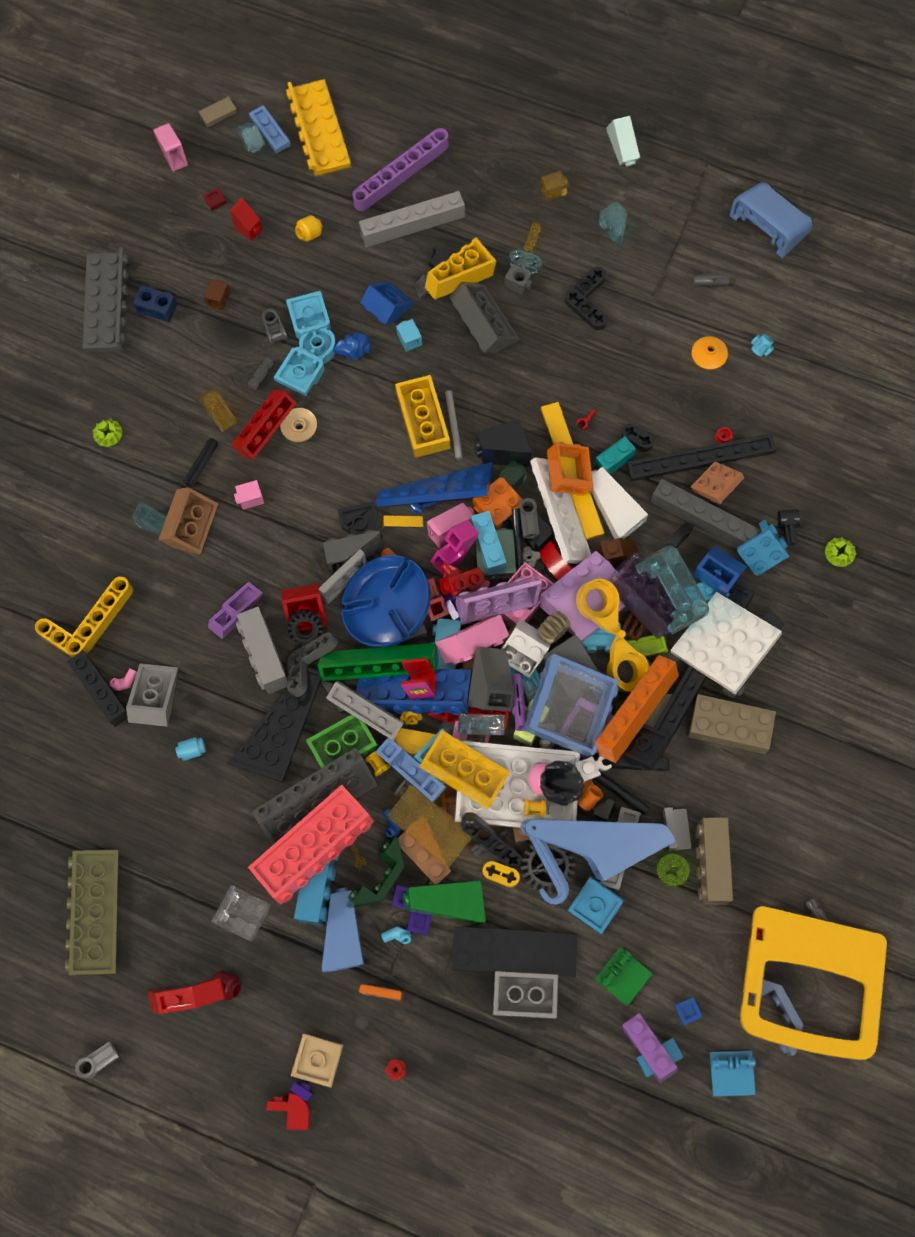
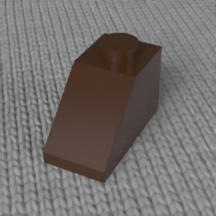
(617, 550)

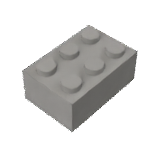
(525, 995)

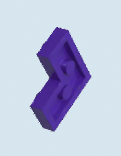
(417, 922)

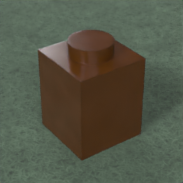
(217, 294)

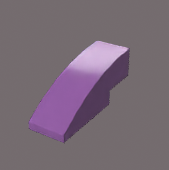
(243, 600)

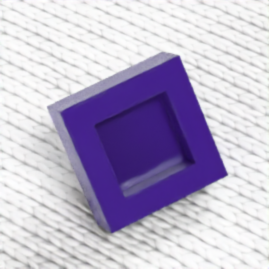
(303, 1090)

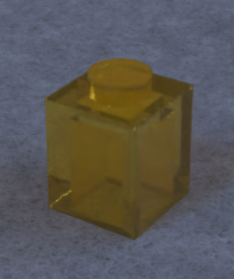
(554, 185)

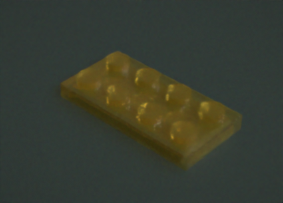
(429, 825)

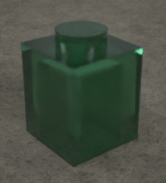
(514, 474)

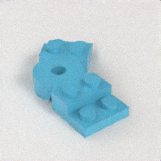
(312, 326)

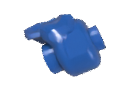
(353, 346)

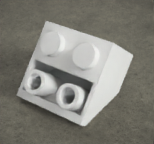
(525, 648)

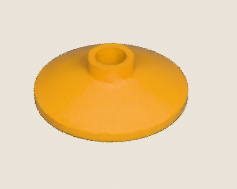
(707, 359)

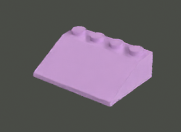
(562, 594)
(498, 600)

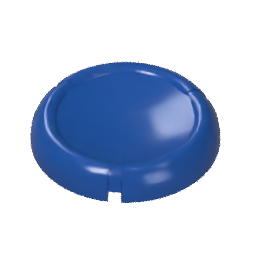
(386, 601)

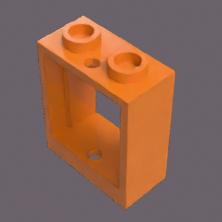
(568, 485)

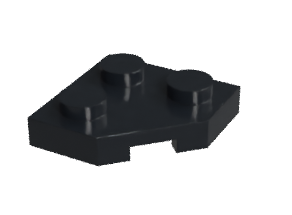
(359, 519)

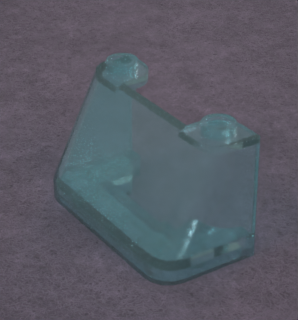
(679, 586)

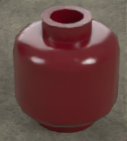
(231, 984)

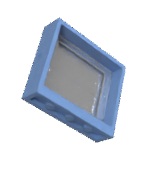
(571, 705)

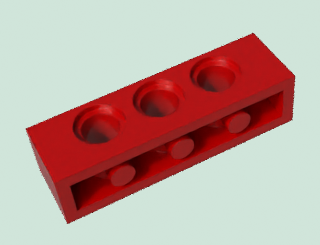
(263, 424)

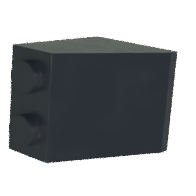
(503, 444)

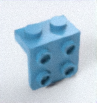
(764, 549)

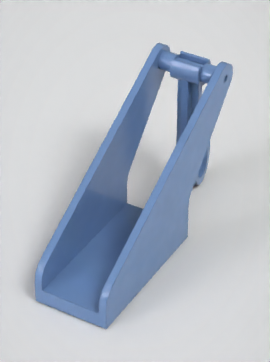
(605, 846)

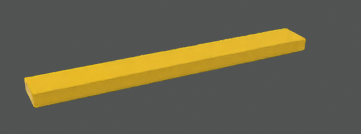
(584, 504)

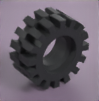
(302, 616)

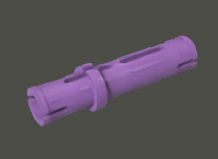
(519, 720)

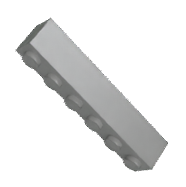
(412, 219)

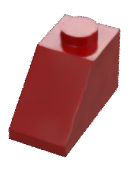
(245, 220)

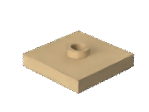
(317, 1060)

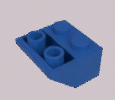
(719, 571)

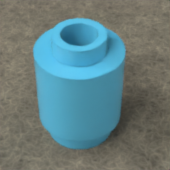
(190, 748)

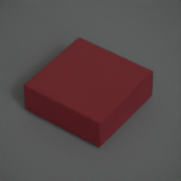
(214, 199)

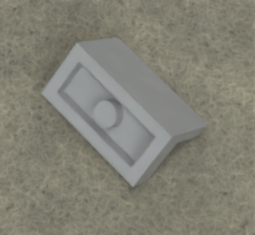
(678, 824)

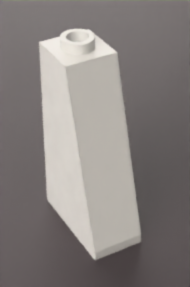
(616, 505)

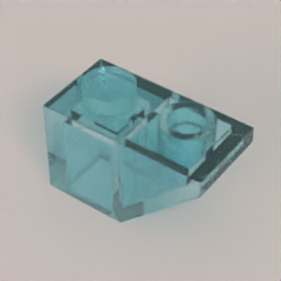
(614, 221)

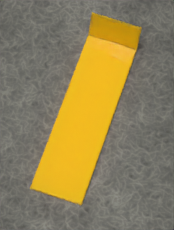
(404, 521)

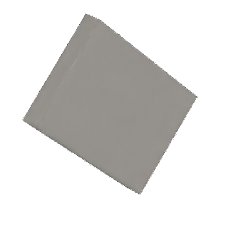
(341, 577)

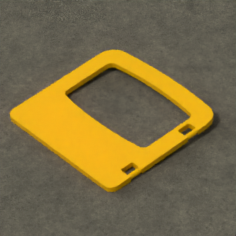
(824, 947)

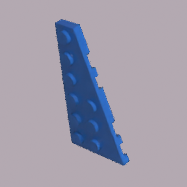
(453, 485)

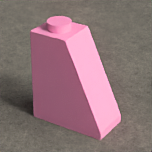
(170, 147)
(441, 524)

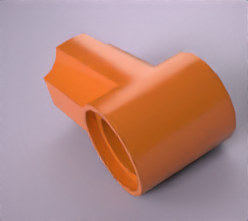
(590, 795)

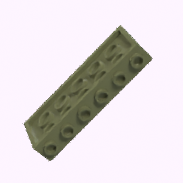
(92, 912)

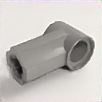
(98, 1060)

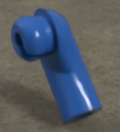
(393, 829)

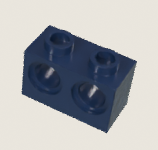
(154, 306)

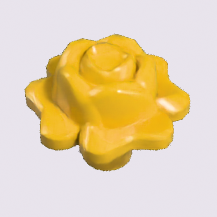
(410, 718)

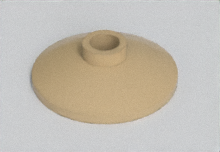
(296, 418)

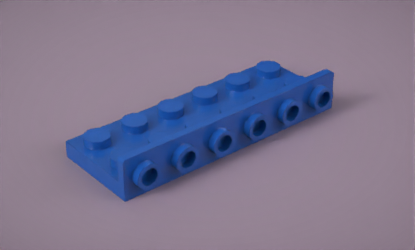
(451, 693)

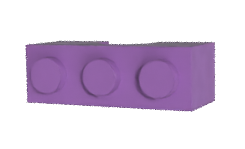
(650, 1048)

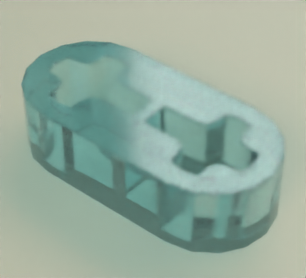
(526, 260)

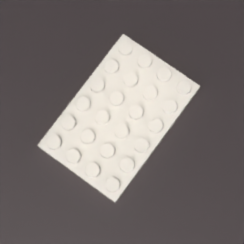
(509, 803)

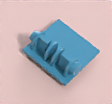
(732, 1073)

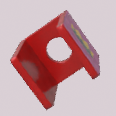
(422, 679)

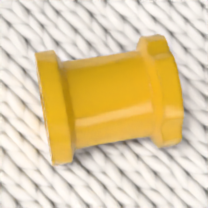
(377, 763)
(534, 808)

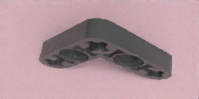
(304, 656)

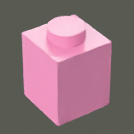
(248, 495)

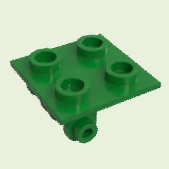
(623, 976)

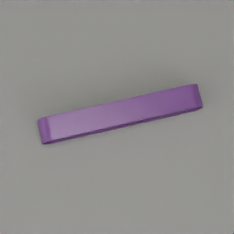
(423, 152)

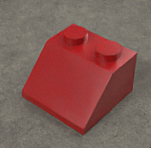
(303, 598)

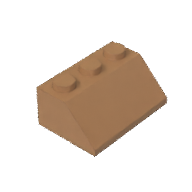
(188, 521)

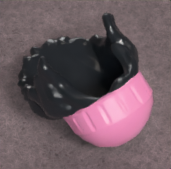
(556, 781)

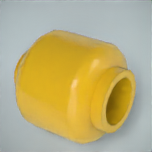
(308, 228)

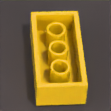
(422, 416)

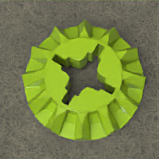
(111, 438)
(842, 560)

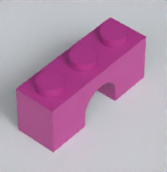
(459, 540)

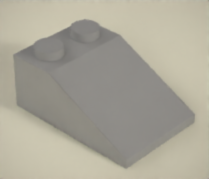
(152, 695)

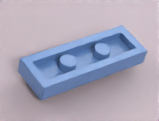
(269, 129)

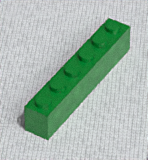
(373, 661)

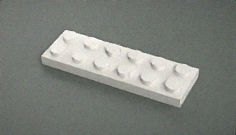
(561, 516)

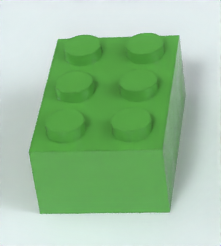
(340, 739)

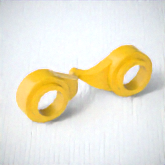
(607, 620)

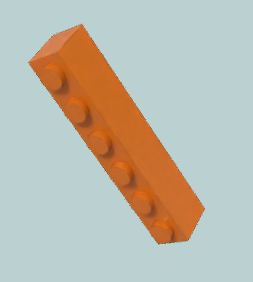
(637, 709)

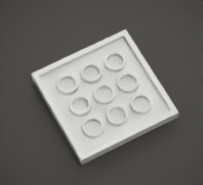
(726, 643)

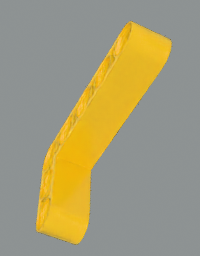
(89, 623)

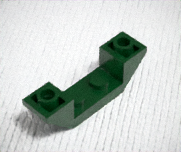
(391, 855)

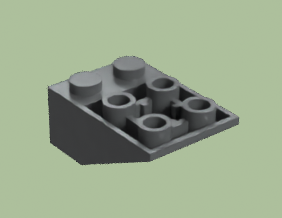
(341, 550)
(491, 680)

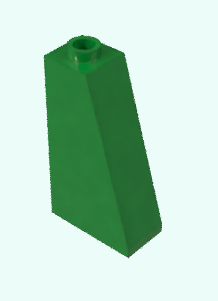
(449, 901)

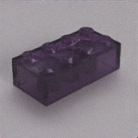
(643, 596)

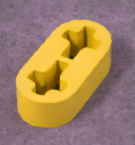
(499, 878)

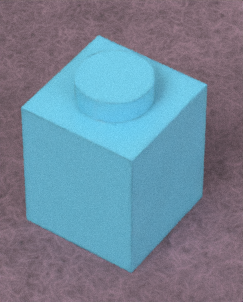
(409, 335)

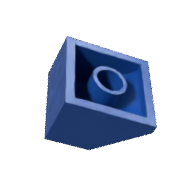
(386, 302)

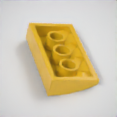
(464, 769)

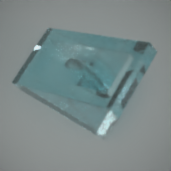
(148, 518)

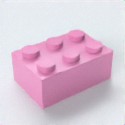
(462, 645)

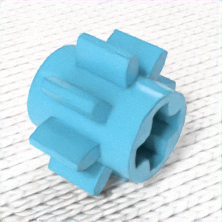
(762, 345)

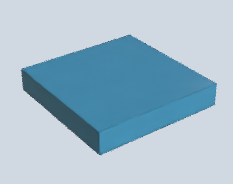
(596, 905)

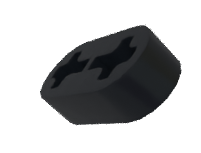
(638, 437)

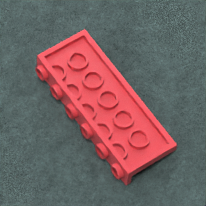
(311, 845)

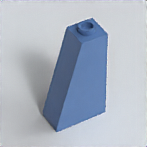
(342, 937)

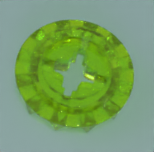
(676, 861)

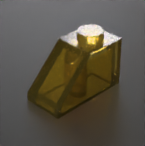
(217, 409)

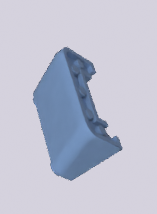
(773, 216)

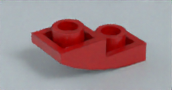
(553, 560)

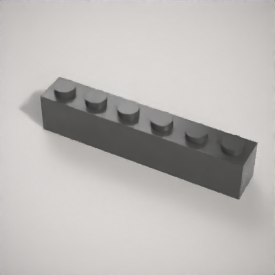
(703, 514)

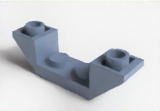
(789, 1014)

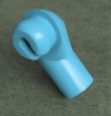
(397, 933)

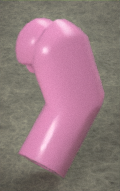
(123, 683)

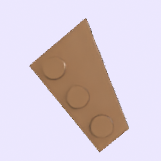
(427, 862)

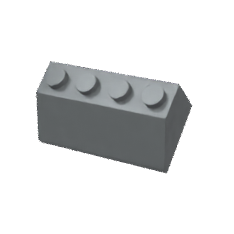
(483, 317)

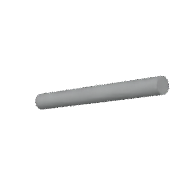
(454, 426)

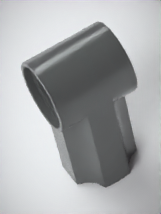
(529, 519)

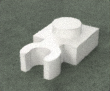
(590, 768)

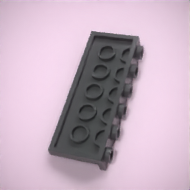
(105, 301)
(292, 805)

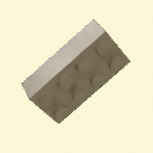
(731, 724)
(714, 861)

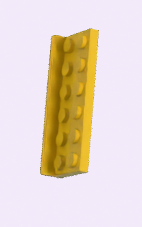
(318, 127)

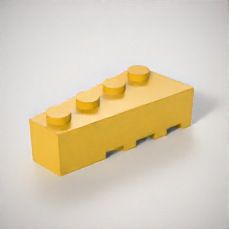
(468, 266)

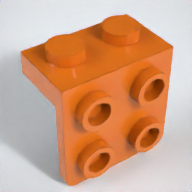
(499, 502)

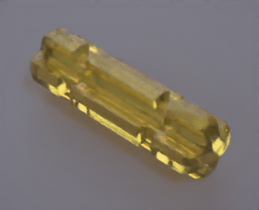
(532, 237)

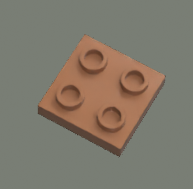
(717, 482)

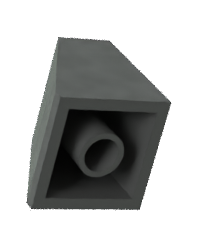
(572, 650)

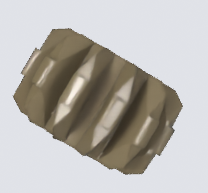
(554, 627)

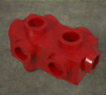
(456, 581)

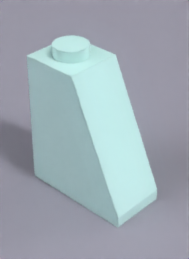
(623, 141)

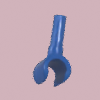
(417, 508)

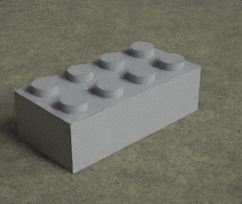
(263, 651)

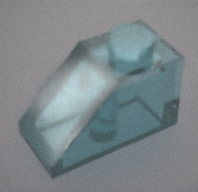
(250, 137)
(481, 724)

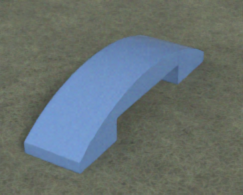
(410, 769)

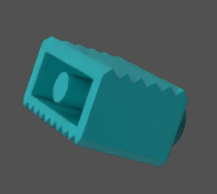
(615, 456)

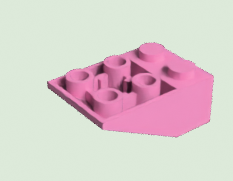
(526, 571)

